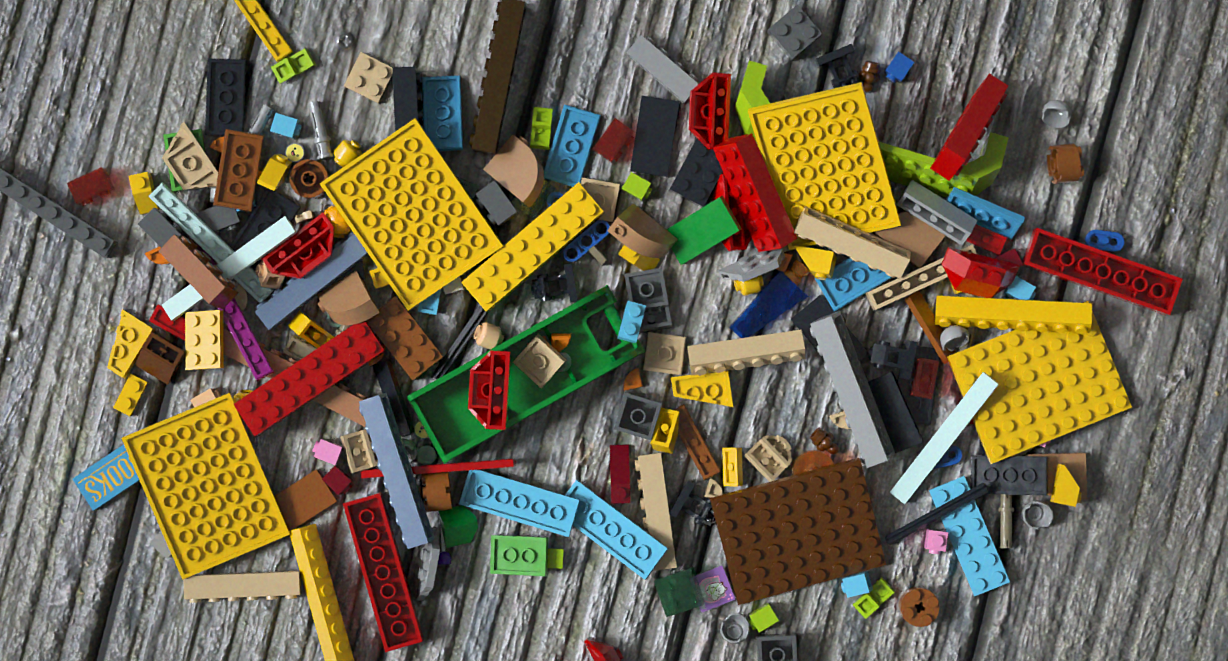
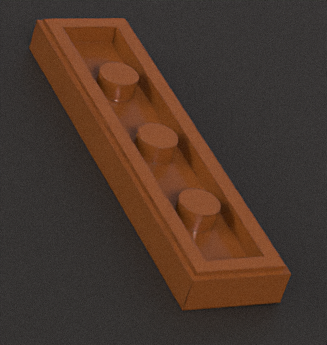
(927, 322)
(696, 445)

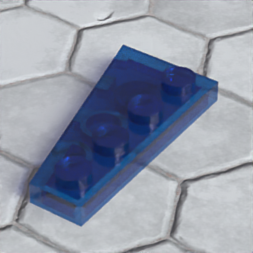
(769, 304)

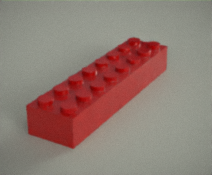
(1101, 271)
(309, 377)
(383, 572)

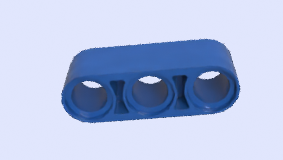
(591, 232)

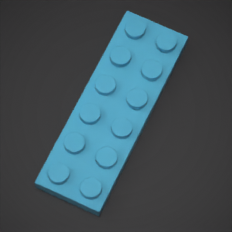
(519, 502)
(615, 532)
(971, 539)

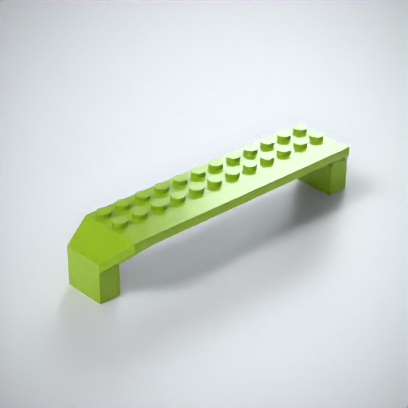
(900, 163)

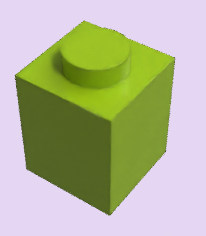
(637, 186)
(762, 618)

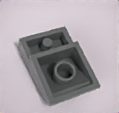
(650, 290)

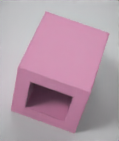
(327, 451)

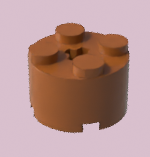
(1065, 163)
(299, 176)
(436, 491)
(923, 616)

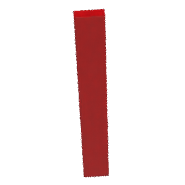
(449, 467)

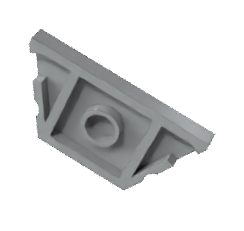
(753, 266)
(427, 572)

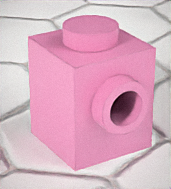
(936, 541)

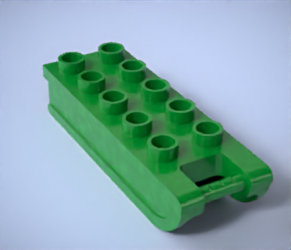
(444, 402)

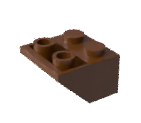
(160, 357)

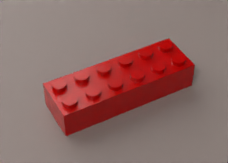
(970, 127)
(755, 193)

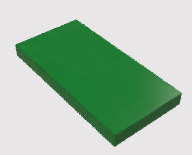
(703, 230)

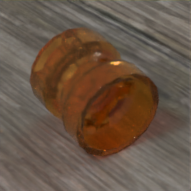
(797, 272)

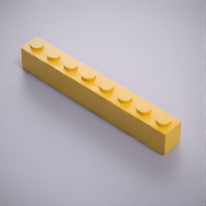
(1013, 314)
(321, 594)

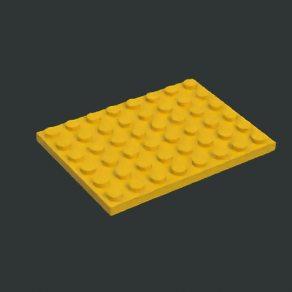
(826, 158)
(411, 214)
(1044, 389)
(205, 485)

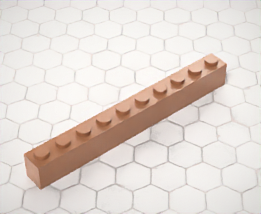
(336, 398)

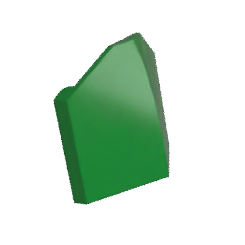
(457, 526)

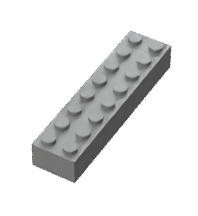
(852, 389)

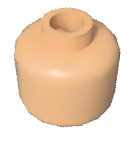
(488, 335)

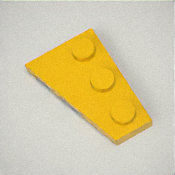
(706, 388)

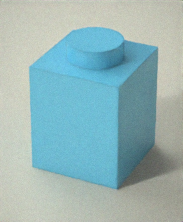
(285, 126)
(1020, 290)
(856, 584)

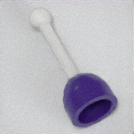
(444, 557)

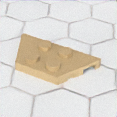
(189, 161)

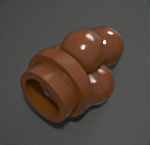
(870, 75)
(823, 441)

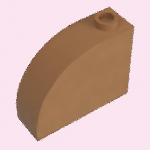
(517, 170)
(642, 233)
(913, 236)
(348, 301)
(1074, 463)

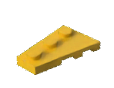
(129, 341)

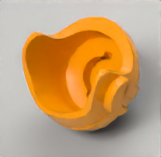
(337, 221)

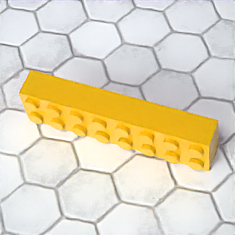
(533, 247)

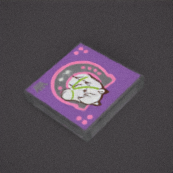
(715, 588)

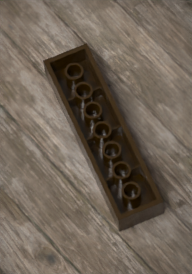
(499, 76)

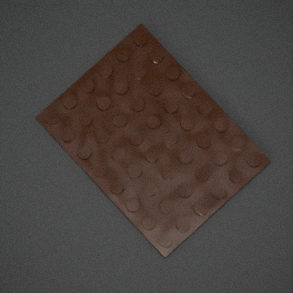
(798, 531)

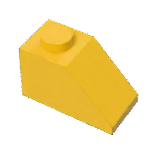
(275, 172)
(141, 188)
(638, 260)
(819, 262)
(309, 330)
(666, 431)
(1065, 488)

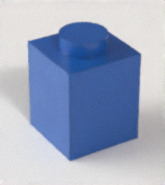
(898, 68)

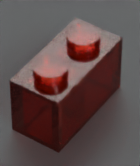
(613, 140)
(91, 186)
(924, 378)

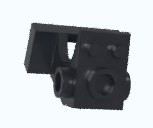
(836, 59)
(567, 285)
(879, 355)
(686, 499)

